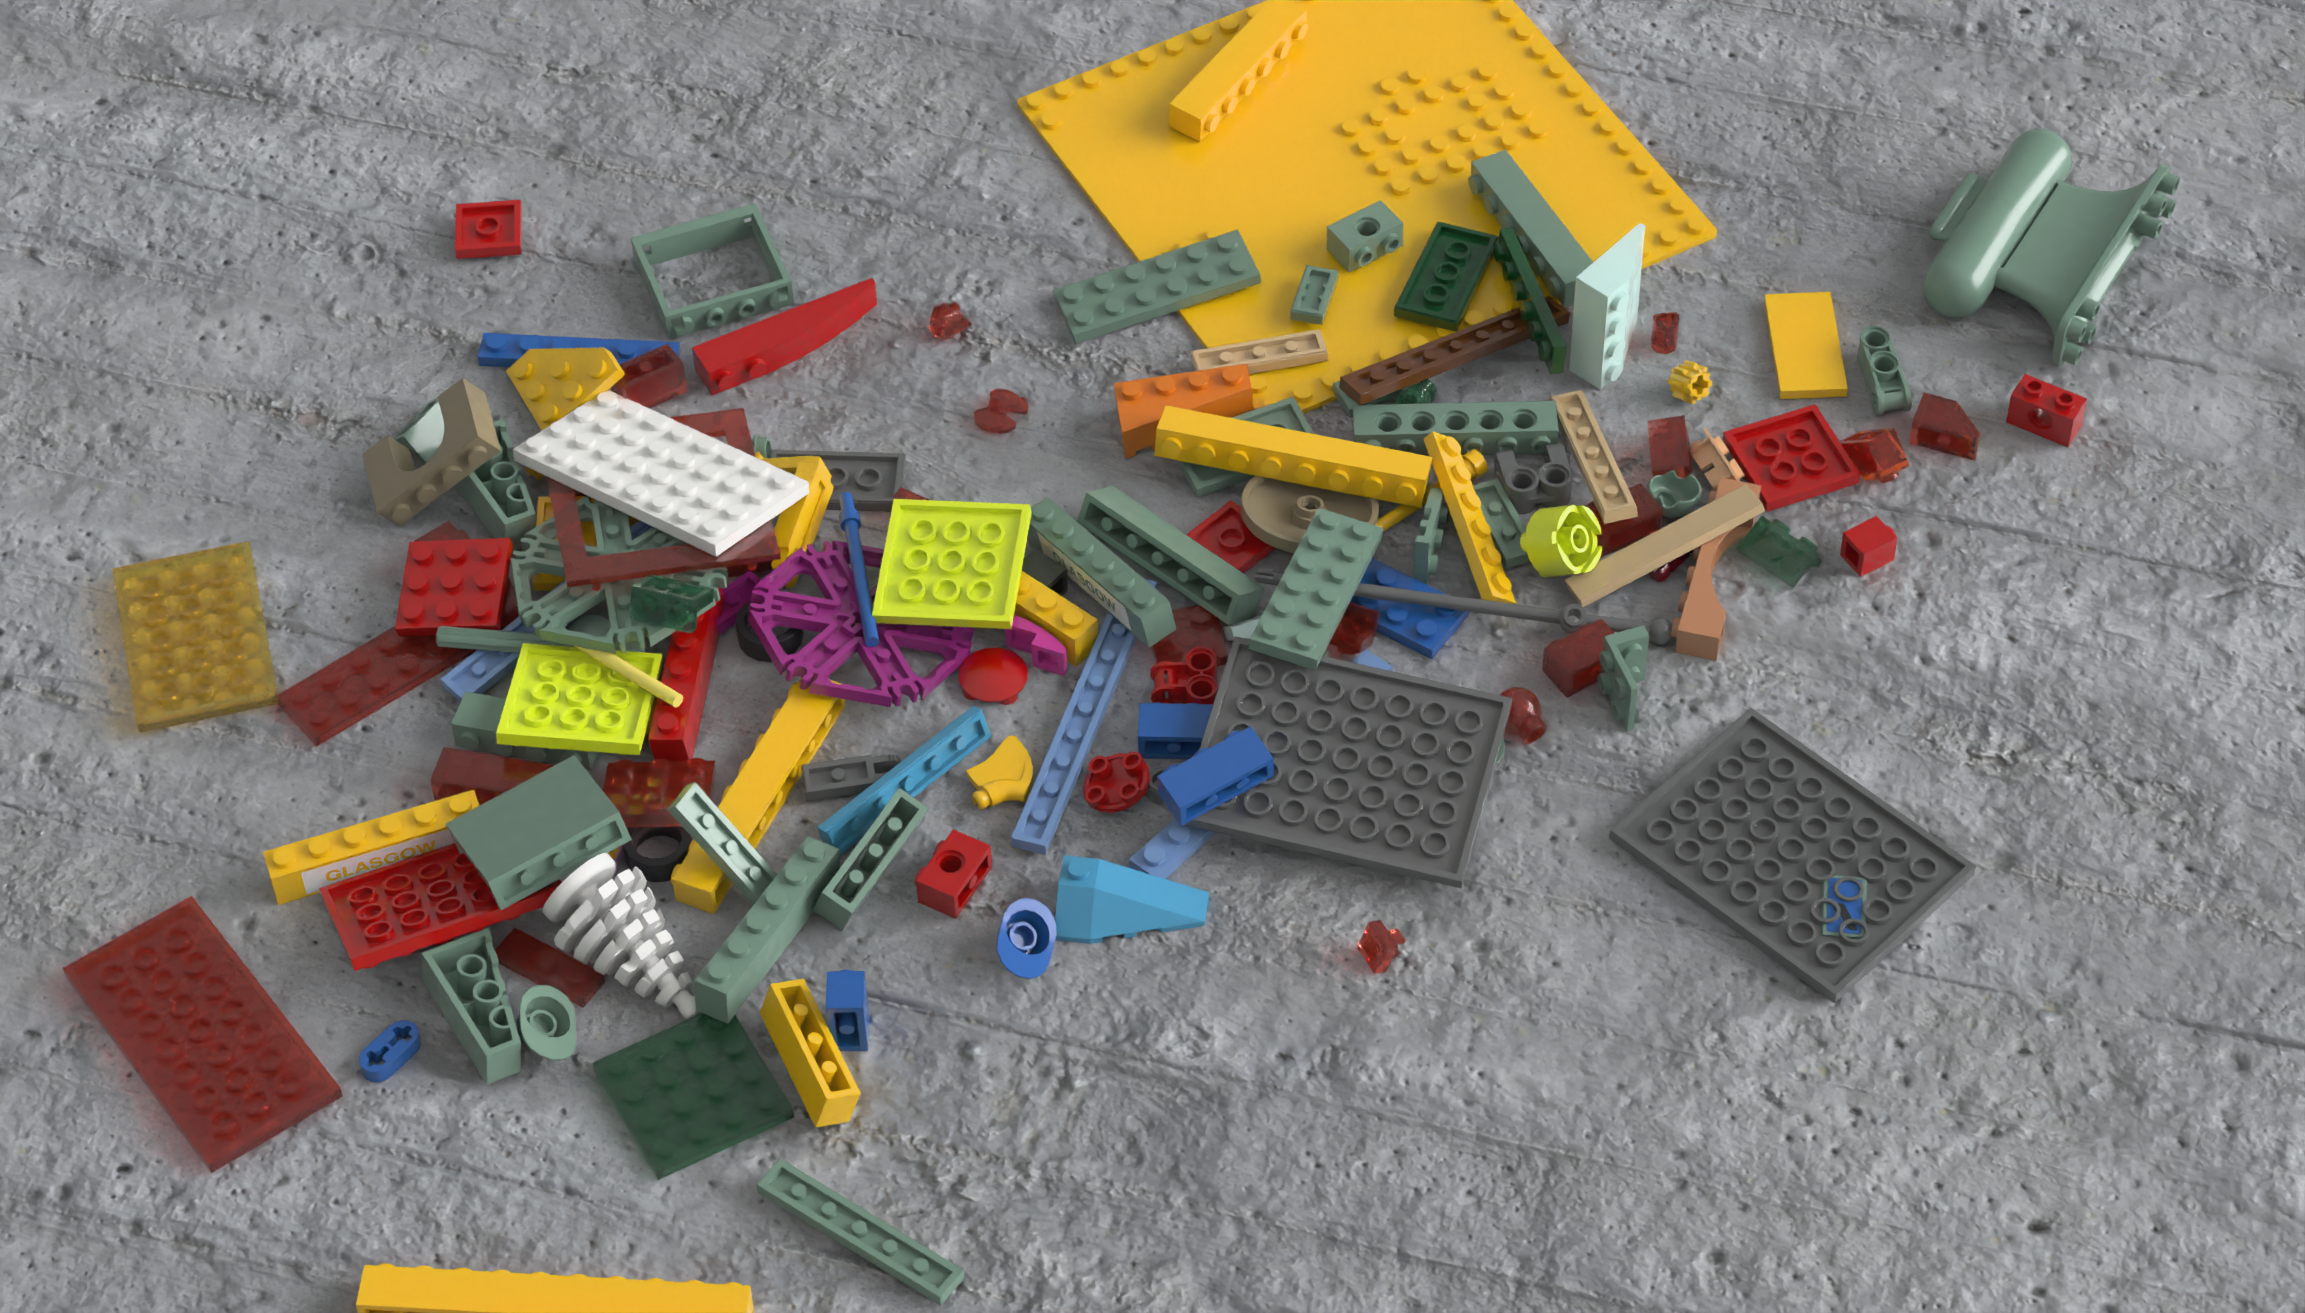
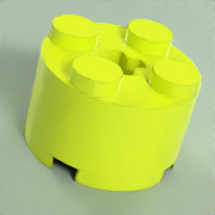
(1562, 540)

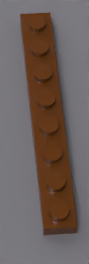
(1442, 354)

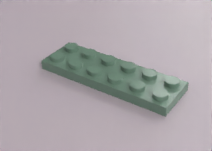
(1156, 286)
(1316, 589)

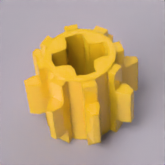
(1689, 382)

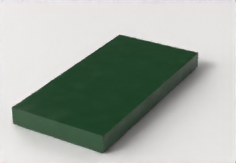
(1446, 276)

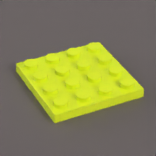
(952, 563)
(576, 702)

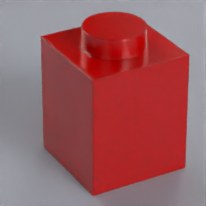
(1868, 546)

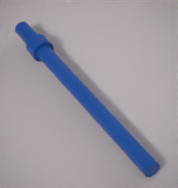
(850, 524)

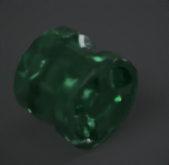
(1418, 393)

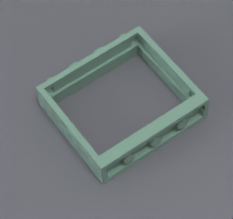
(701, 236)

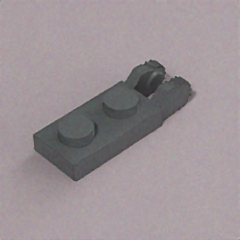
(845, 775)

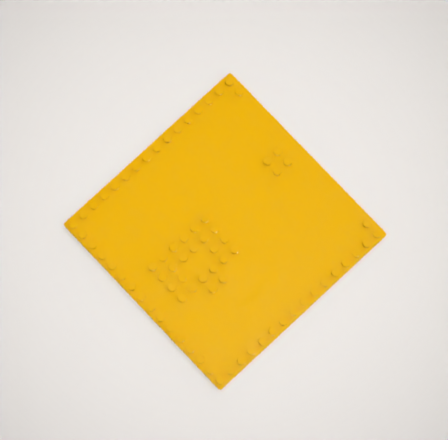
(1357, 113)

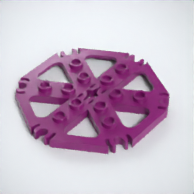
(840, 636)

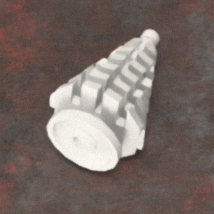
(619, 931)

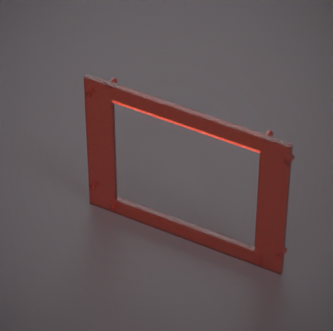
(585, 570)

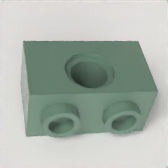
(1365, 236)

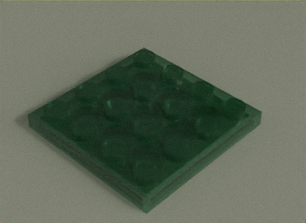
(692, 1092)

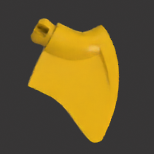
(1003, 775)

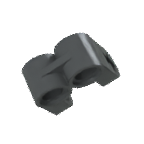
(1526, 488)

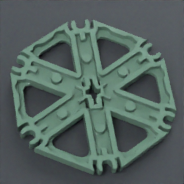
(566, 603)

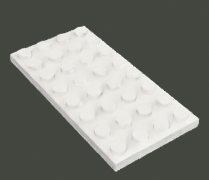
(661, 472)

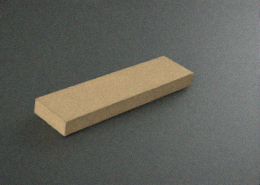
(1265, 353)

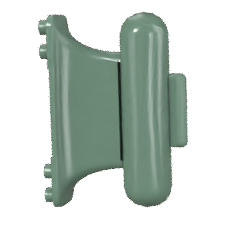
(2041, 239)

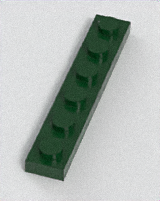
(1531, 301)

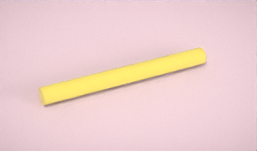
(636, 676)

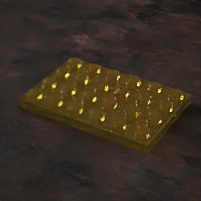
(195, 636)

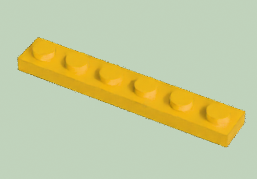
(1469, 518)

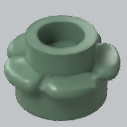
(763, 445)

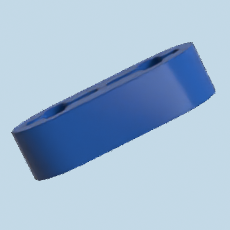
(392, 1053)

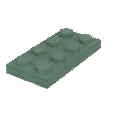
(1280, 414)

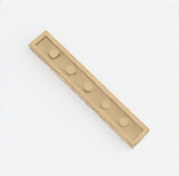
(1594, 457)
(1665, 545)

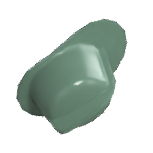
(547, 1022)

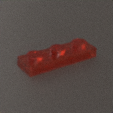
(549, 967)

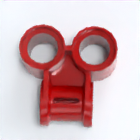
(1187, 681)

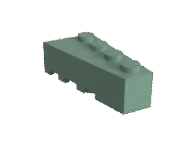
(499, 493)
(474, 1001)

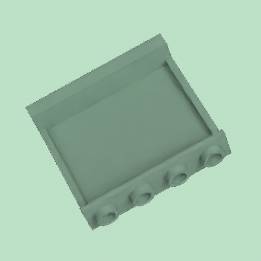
(539, 831)

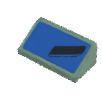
(1848, 910)

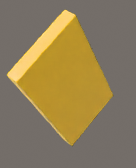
(1805, 345)

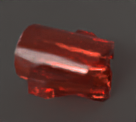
(1665, 332)

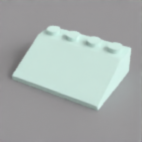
(1607, 310)

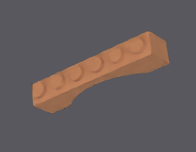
(1703, 617)

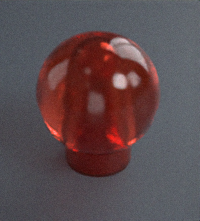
(1524, 715)

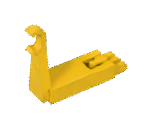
(801, 521)

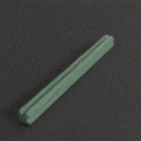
(498, 640)

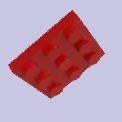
(1791, 457)
(453, 585)

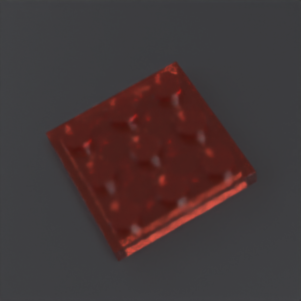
(648, 789)

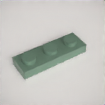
(1504, 522)

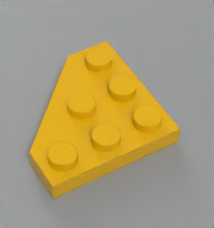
(562, 379)

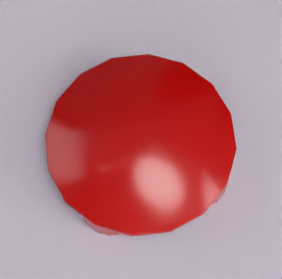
(993, 675)
(1116, 781)

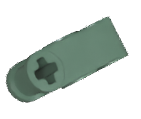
(1882, 371)

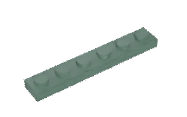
(860, 1231)

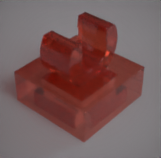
(1379, 945)

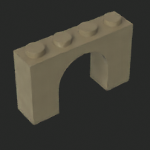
(466, 445)

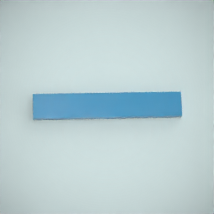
(910, 775)

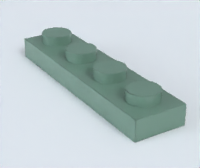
(722, 842)

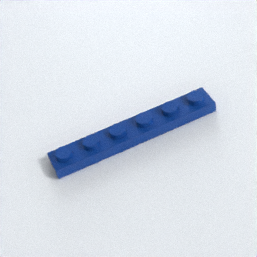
(506, 349)

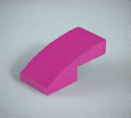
(1044, 647)

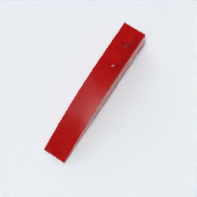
(780, 338)

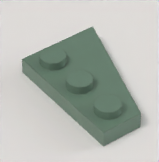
(1430, 536)

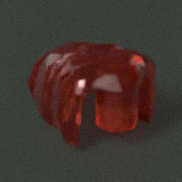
(947, 321)

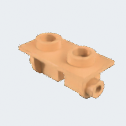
(1712, 453)

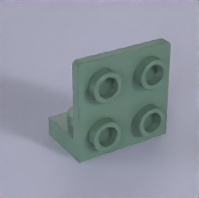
(1622, 667)

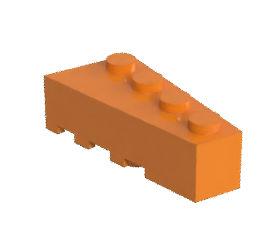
(1211, 391)

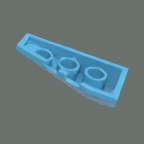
(1112, 900)

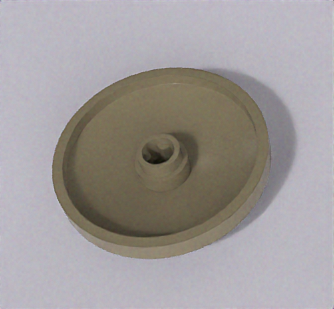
(1282, 510)

